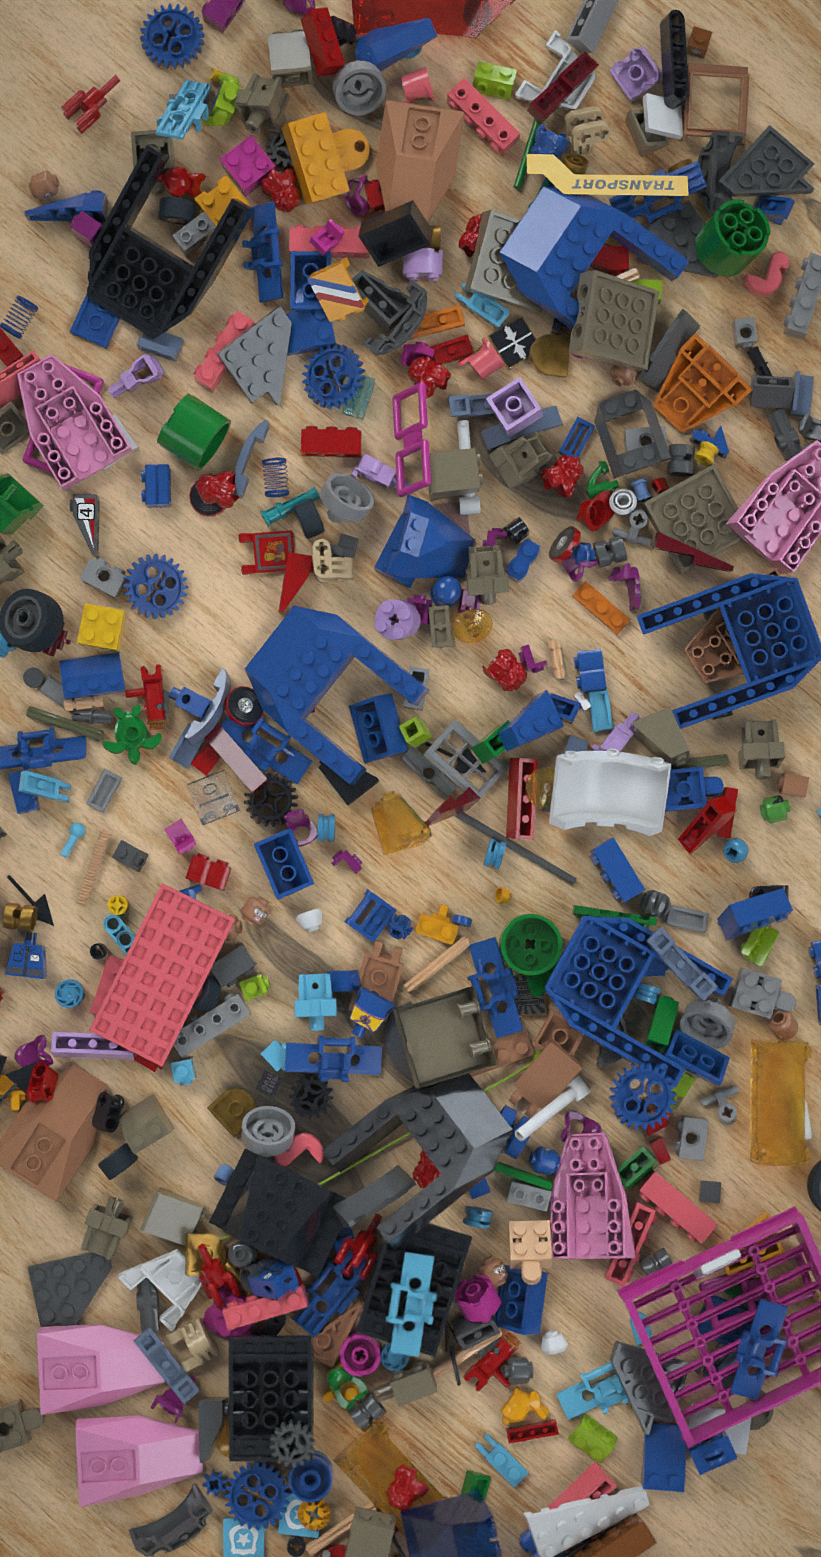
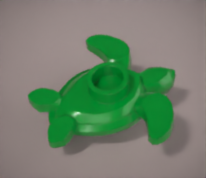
(131, 735)

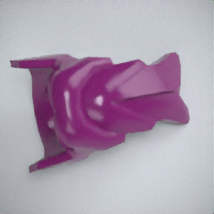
(632, 579)
(298, 819)
(170, 1402)

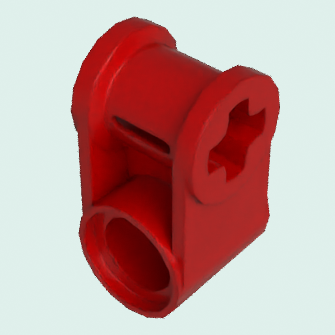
(42, 1082)

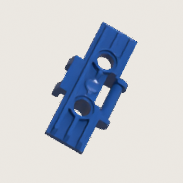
(625, 203)
(265, 252)
(264, 753)
(38, 757)
(501, 986)
(333, 1064)
(337, 1296)
(753, 1347)

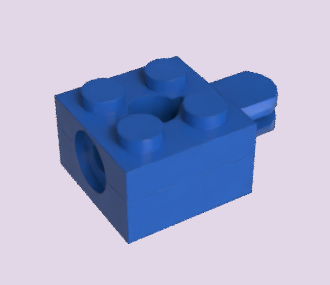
(690, 788)
(712, 1453)

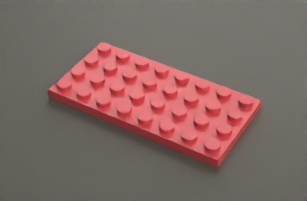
(162, 974)

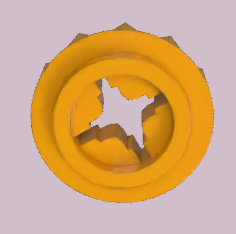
(317, 1523)

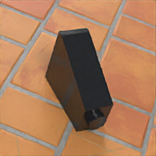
(348, 792)

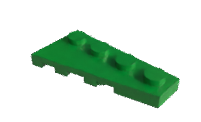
(582, 911)

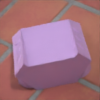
(636, 73)

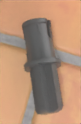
(92, 716)

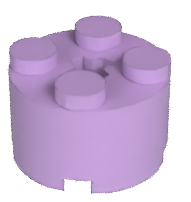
(423, 264)
(404, 611)

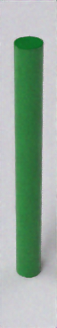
(523, 165)

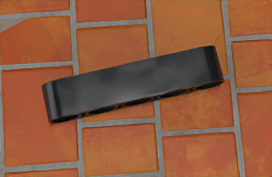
(674, 59)

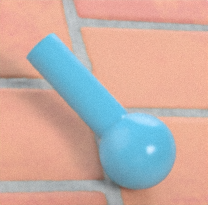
(77, 831)

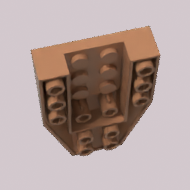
(417, 154)
(713, 650)
(54, 1136)

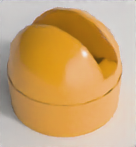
(502, 895)

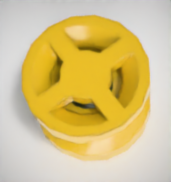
(706, 453)
(115, 907)

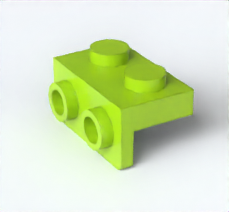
(494, 80)
(759, 945)
(593, 1438)

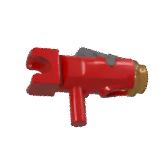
(155, 697)
(492, 1359)

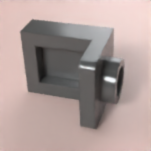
(810, 428)
(346, 546)
(130, 856)

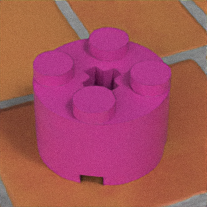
(477, 1298)
(364, 1364)

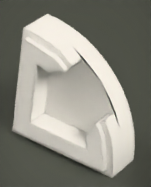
(584, 702)

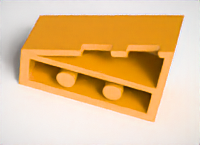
(765, 1254)

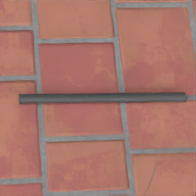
(516, 847)

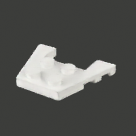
(557, 45)
(169, 1276)

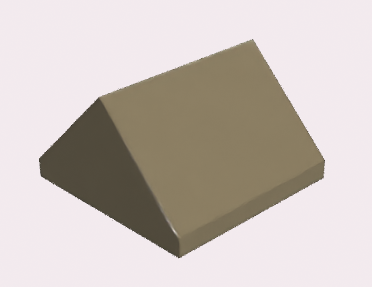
(644, 141)
(12, 427)

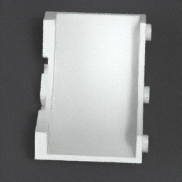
(610, 790)

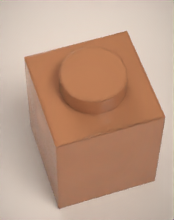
(793, 785)

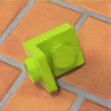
(254, 986)

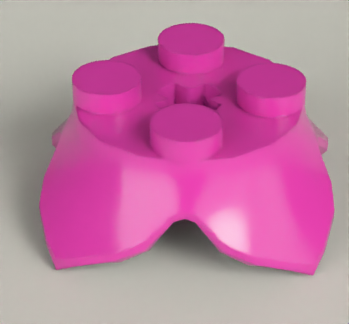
(215, 1320)

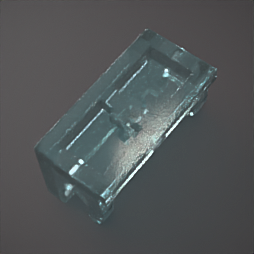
(359, 406)

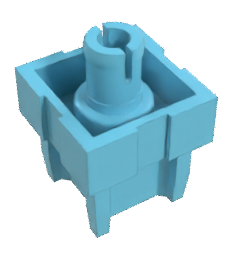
(315, 1002)

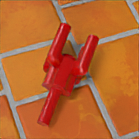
(89, 103)
(360, 1249)
(214, 1277)

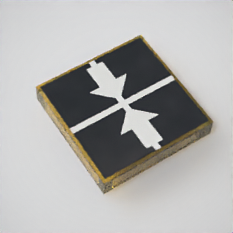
(513, 342)

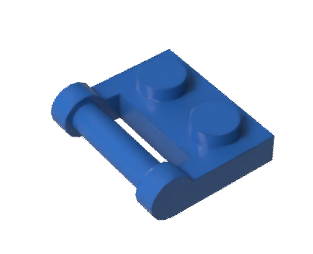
(375, 920)

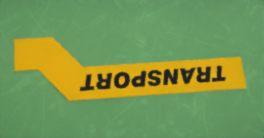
(604, 184)

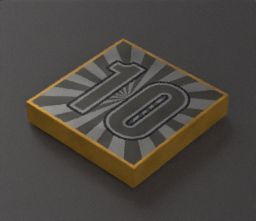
(525, 1003)

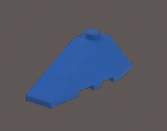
(392, 43)
(64, 210)

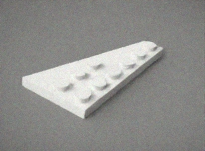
(578, 1520)

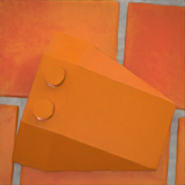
(699, 386)

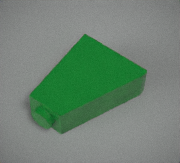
(661, 1024)

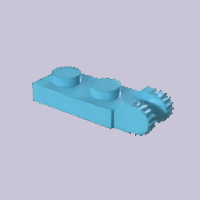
(484, 307)
(43, 786)
(503, 1461)

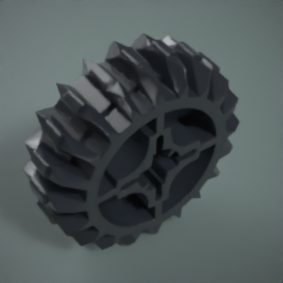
(254, 806)

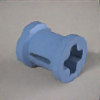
(641, 490)

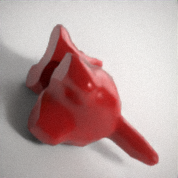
(178, 181)

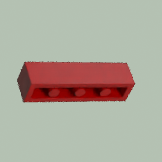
(726, 830)
(532, 1431)

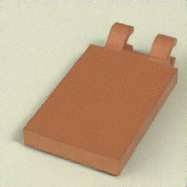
(380, 973)
(545, 1077)

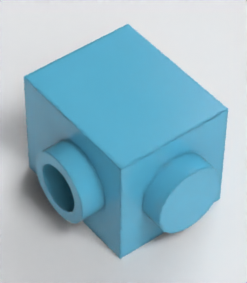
(275, 1055)
(183, 1071)

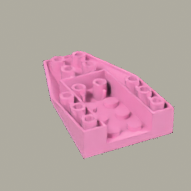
(69, 422)
(784, 511)
(589, 1203)
(90, 1367)
(132, 1457)

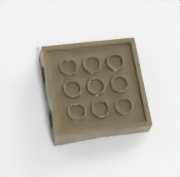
(488, 271)
(614, 320)
(695, 515)
(444, 1037)

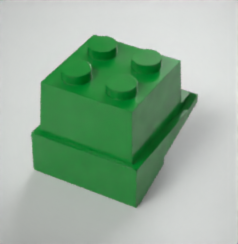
(15, 504)

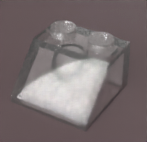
(213, 797)

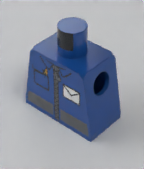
(28, 958)
(273, 1279)

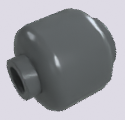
(241, 1254)
(518, 1370)

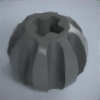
(655, 904)

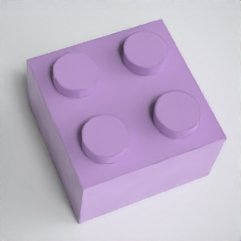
(514, 407)

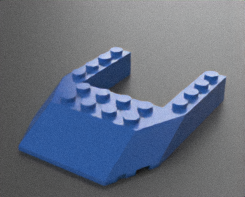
(563, 238)
(769, 633)
(301, 666)
(600, 978)

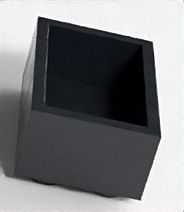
(395, 233)

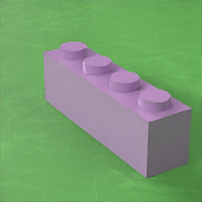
(87, 1046)

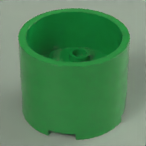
(732, 238)
(194, 432)
(547, 944)

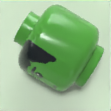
(774, 809)

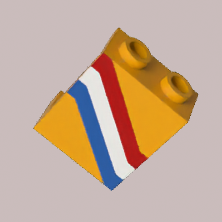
(337, 291)

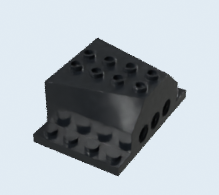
(279, 1213)
(449, 1255)
(268, 1386)

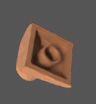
(558, 1029)

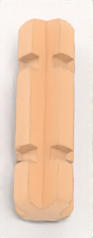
(556, 658)
(82, 703)

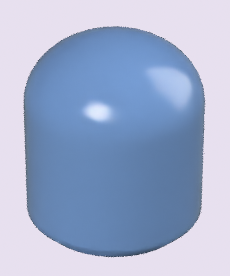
(223, 1174)

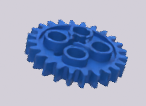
(155, 29)
(348, 368)
(139, 575)
(624, 1093)
(266, 1477)

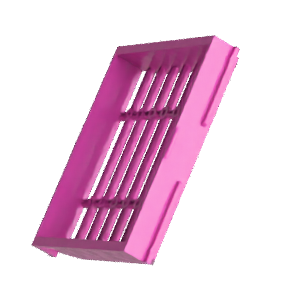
(680, 1268)

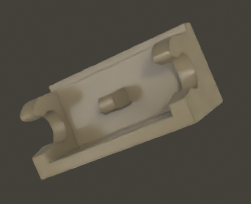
(442, 626)

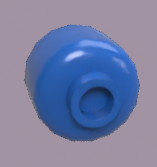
(544, 1160)

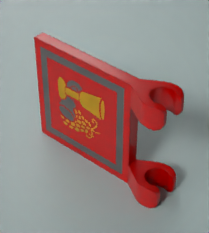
(269, 551)

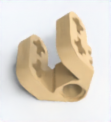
(585, 131)
(337, 568)
(197, 1342)

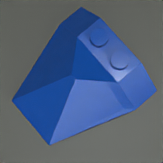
(430, 544)

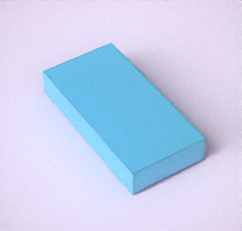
(600, 711)

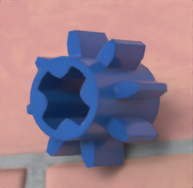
(583, 552)
(399, 926)
(217, 1487)

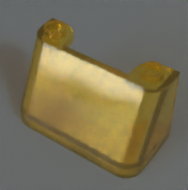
(398, 824)

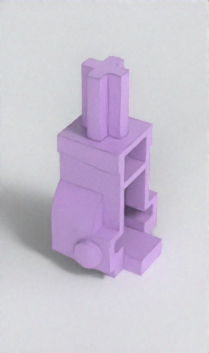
(130, 381)
(376, 472)
(619, 736)

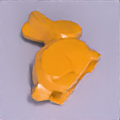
(520, 1404)

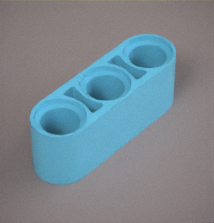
(117, 934)

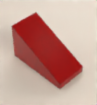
(660, 485)
(660, 1150)

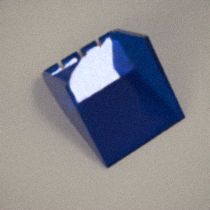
(451, 1528)

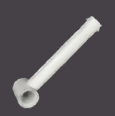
(469, 502)
(575, 1090)

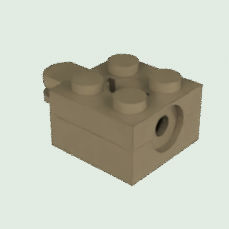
(142, 138)
(408, 1384)
(17, 1423)

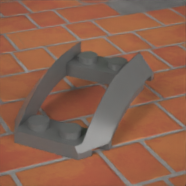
(639, 457)

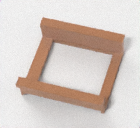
(716, 71)

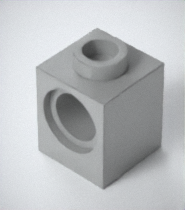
(748, 325)

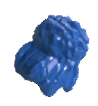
(549, 142)

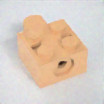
(530, 1248)

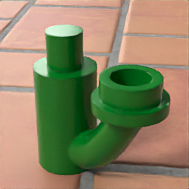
(594, 489)

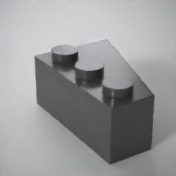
(385, 303)

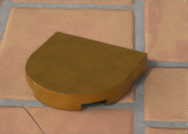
(551, 355)
(231, 1109)
(193, 1258)

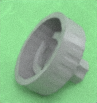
(358, 77)
(346, 498)
(711, 1014)
(267, 1140)

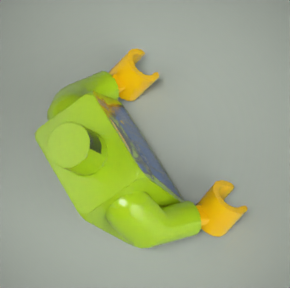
(223, 105)

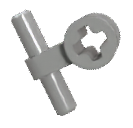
(632, 536)
(720, 1096)

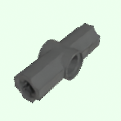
(785, 436)
(438, 783)
(148, 1305)

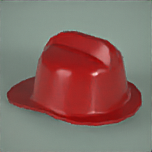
(596, 511)

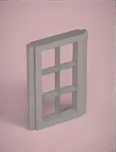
(446, 767)

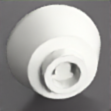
(626, 499)
(310, 920)
(553, 1343)

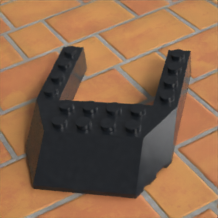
(144, 279)
(454, 1128)

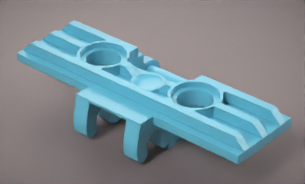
(184, 111)
(418, 1304)
(605, 1393)

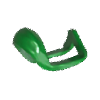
(337, 1378)

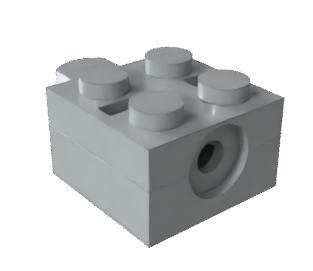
(760, 994)

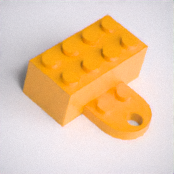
(323, 156)

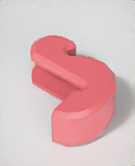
(773, 277)
(300, 1143)

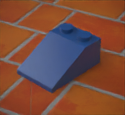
(302, 266)
(309, 331)
(663, 1458)

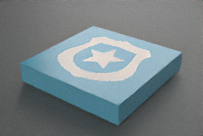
(290, 1523)
(240, 1541)

